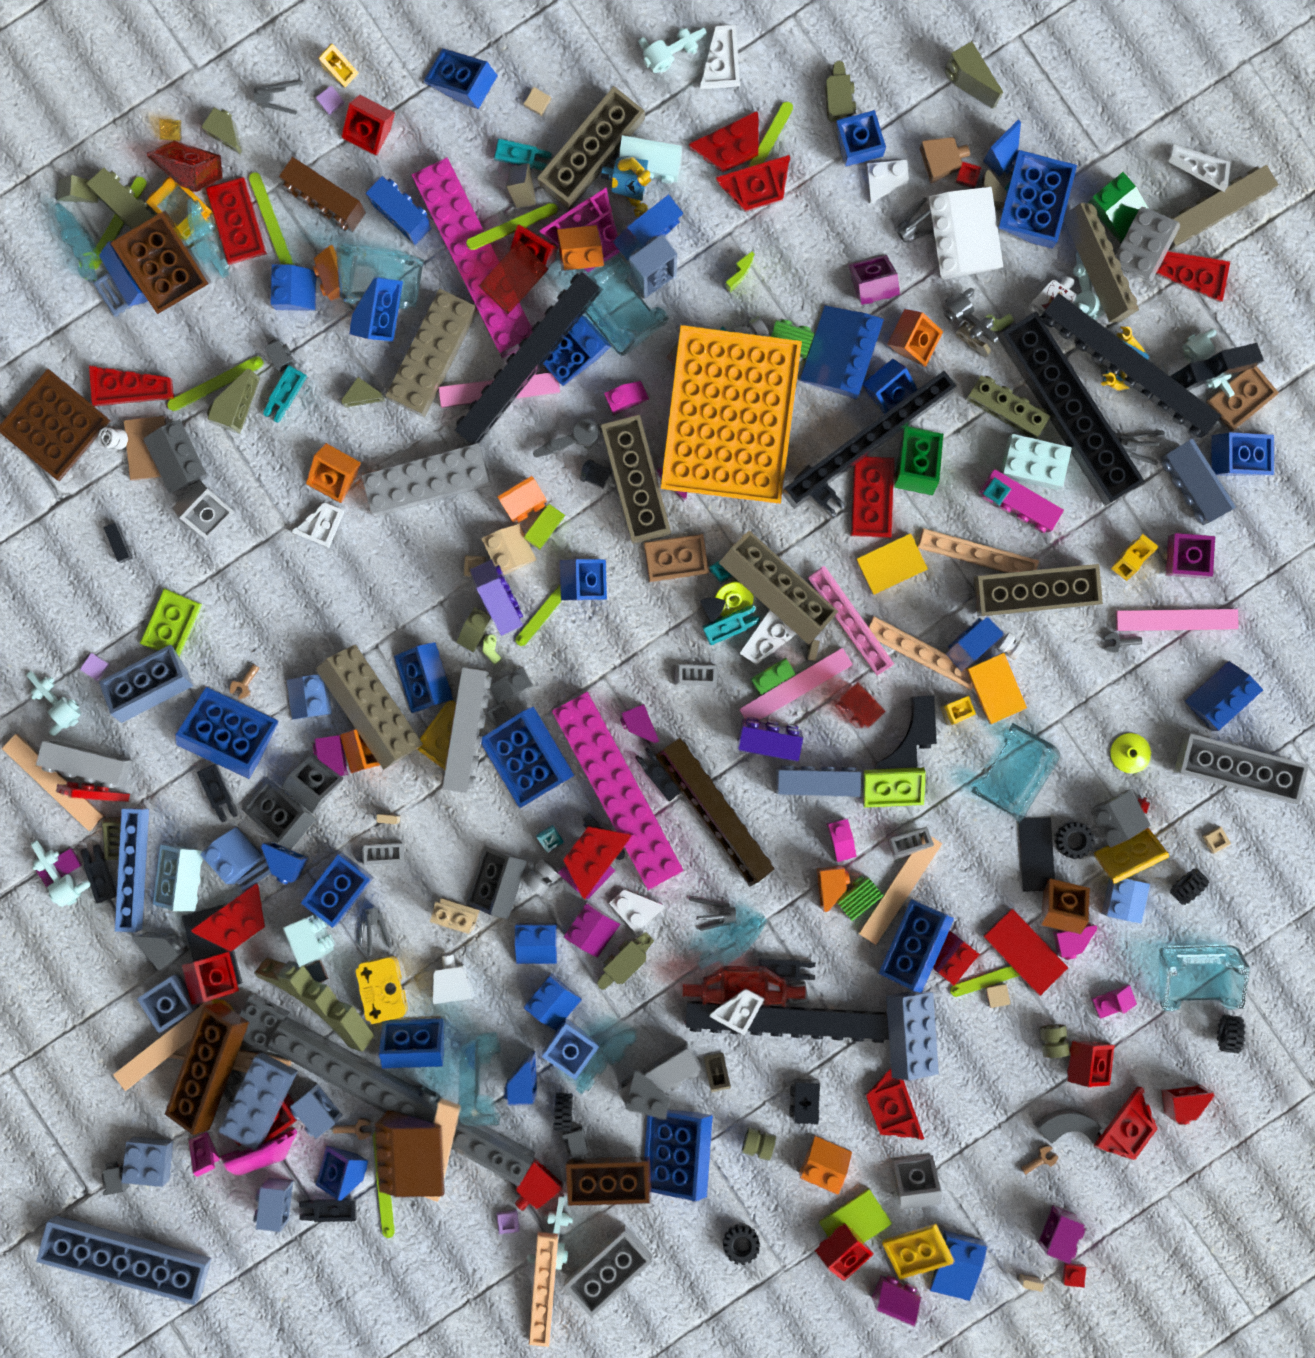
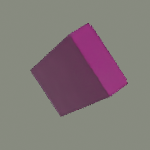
(66, 864)

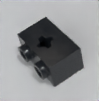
(810, 1111)

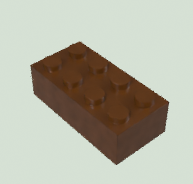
(322, 194)
(608, 1181)

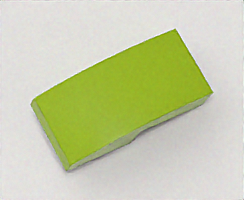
(743, 268)
(544, 526)

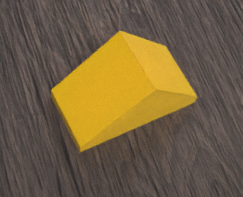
(337, 65)
(957, 710)

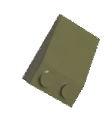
(972, 75)
(233, 404)

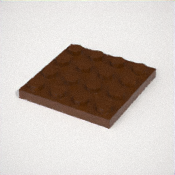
(53, 425)

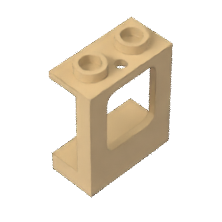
(459, 915)

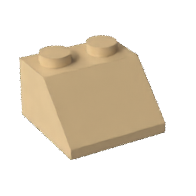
(509, 548)

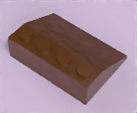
(161, 262)
(409, 1156)

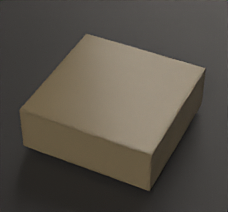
(812, 651)

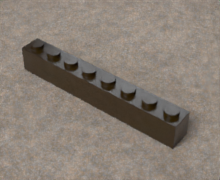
(715, 812)

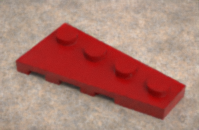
(1196, 273)
(123, 387)

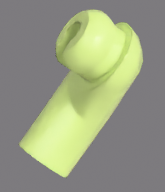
(1000, 324)
(489, 648)

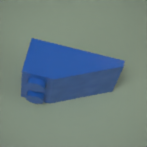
(461, 77)
(377, 310)
(1242, 454)
(961, 1276)

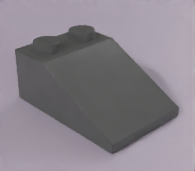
(278, 814)

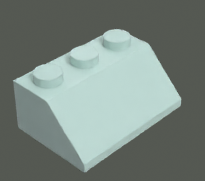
(663, 157)
(177, 878)

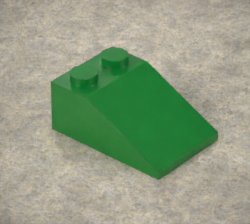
(1118, 205)
(919, 461)

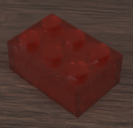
(859, 706)

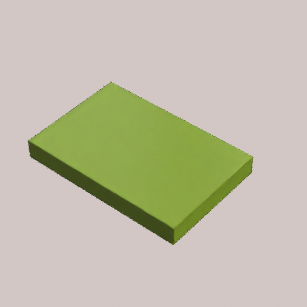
(171, 622)
(894, 787)
(861, 1214)

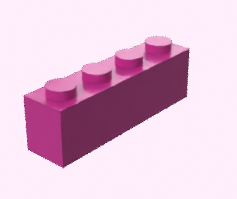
(1026, 504)

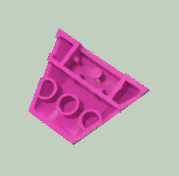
(591, 212)
(267, 1154)

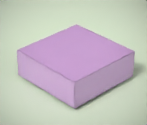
(330, 100)
(94, 666)
(508, 1221)

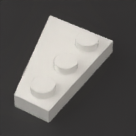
(722, 61)
(1205, 167)
(766, 638)

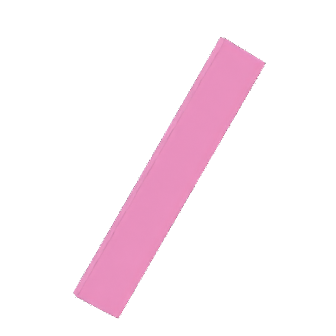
(466, 393)
(1177, 620)
(851, 621)
(797, 685)

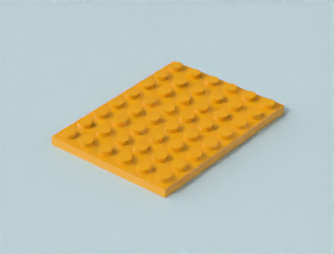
(730, 414)

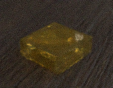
(170, 129)

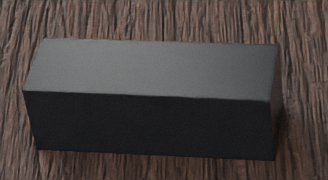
(118, 542)

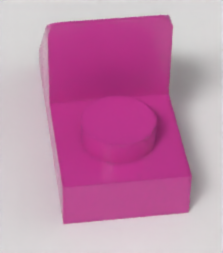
(1115, 1001)
(202, 1154)

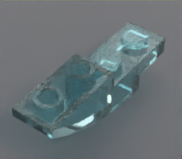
(200, 232)
(78, 237)
(742, 939)
(609, 1051)

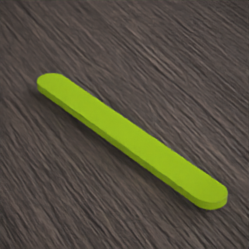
(773, 133)
(270, 219)
(116, 224)
(510, 226)
(213, 384)
(539, 618)
(983, 981)
(385, 1203)

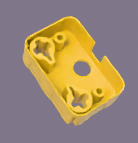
(373, 991)

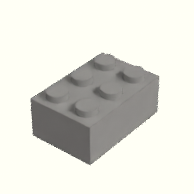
(1147, 243)

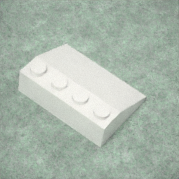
(966, 232)

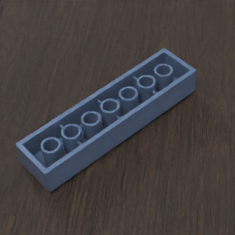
(124, 1259)

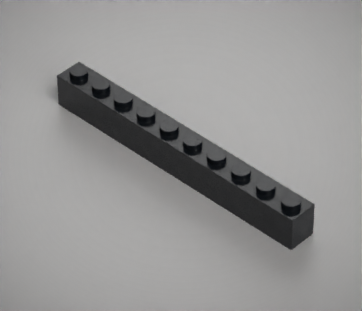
(528, 359)
(1130, 366)
(869, 439)
(797, 1022)

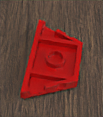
(730, 144)
(757, 184)
(87, 791)
(593, 856)
(235, 921)
(893, 1108)
(1129, 1128)

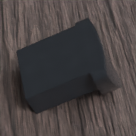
(595, 473)
(712, 607)

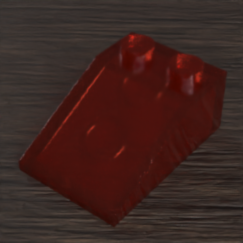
(188, 165)
(513, 277)

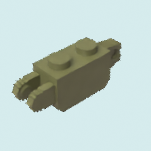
(839, 94)
(626, 961)

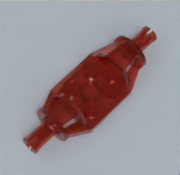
(737, 978)

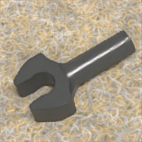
(1118, 642)

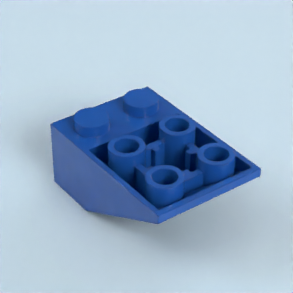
(576, 351)

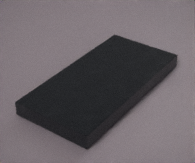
(202, 948)

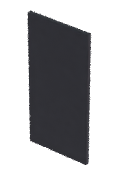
(1036, 853)

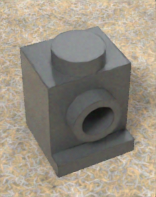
(280, 355)
(576, 1143)
(113, 1178)

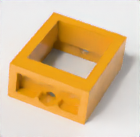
(167, 187)

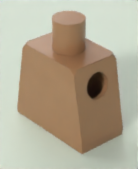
(942, 157)

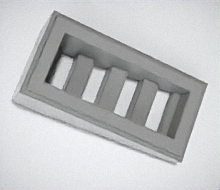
(678, 674)
(899, 838)
(364, 853)

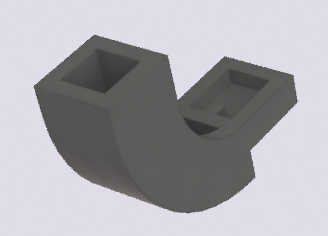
(1066, 1120)

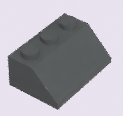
(175, 456)
(496, 882)

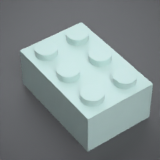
(1035, 461)
(309, 939)

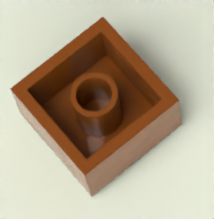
(1065, 906)

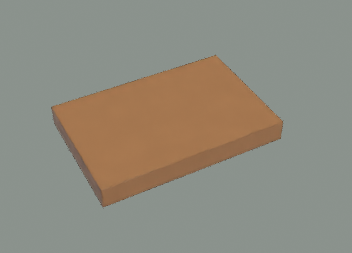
(1251, 393)
(139, 459)
(676, 558)

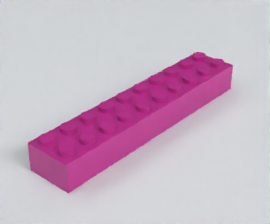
(457, 224)
(617, 790)

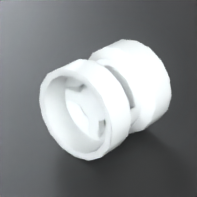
(112, 438)
(1011, 646)

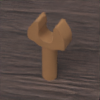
(244, 683)
(354, 1128)
(1041, 1159)

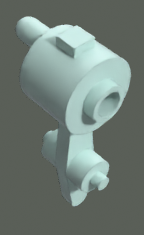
(659, 55)
(1087, 299)
(1201, 348)
(63, 711)
(64, 888)
(557, 1218)

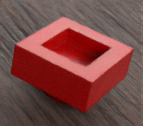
(968, 174)
(1074, 1275)

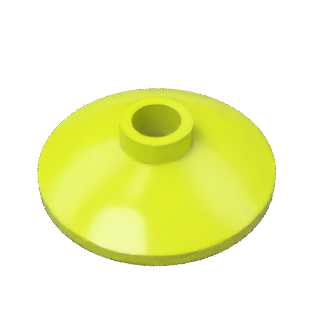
(742, 597)
(1120, 753)

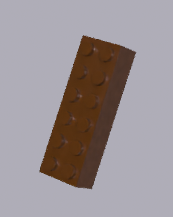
(206, 1068)

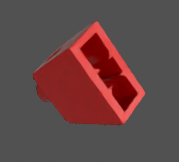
(537, 1186)

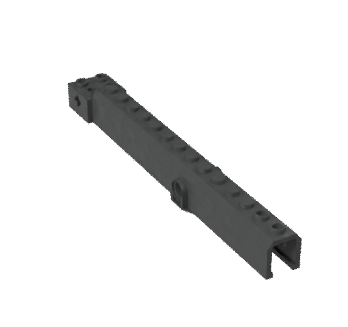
(274, 1031)

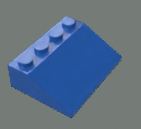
(1037, 198)
(841, 351)
(226, 732)
(526, 757)
(679, 1154)

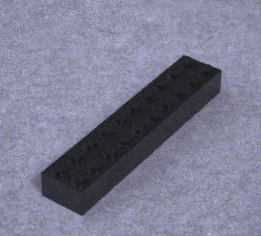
(1070, 408)

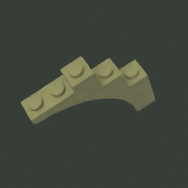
(320, 999)

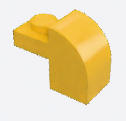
(1134, 556)

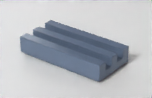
(121, 308)
(241, 881)

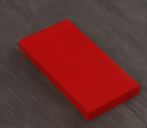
(236, 220)
(872, 497)
(1025, 952)

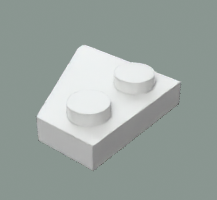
(885, 177)
(321, 525)
(635, 909)
(738, 1011)

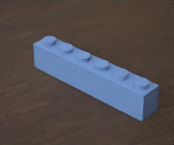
(132, 870)

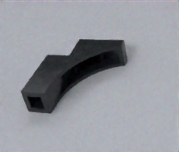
(1219, 366)
(920, 732)

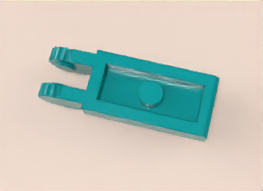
(520, 154)
(285, 392)
(730, 625)

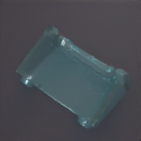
(360, 264)
(621, 311)
(1017, 772)
(1202, 974)
(476, 1108)

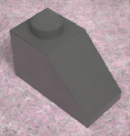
(511, 685)

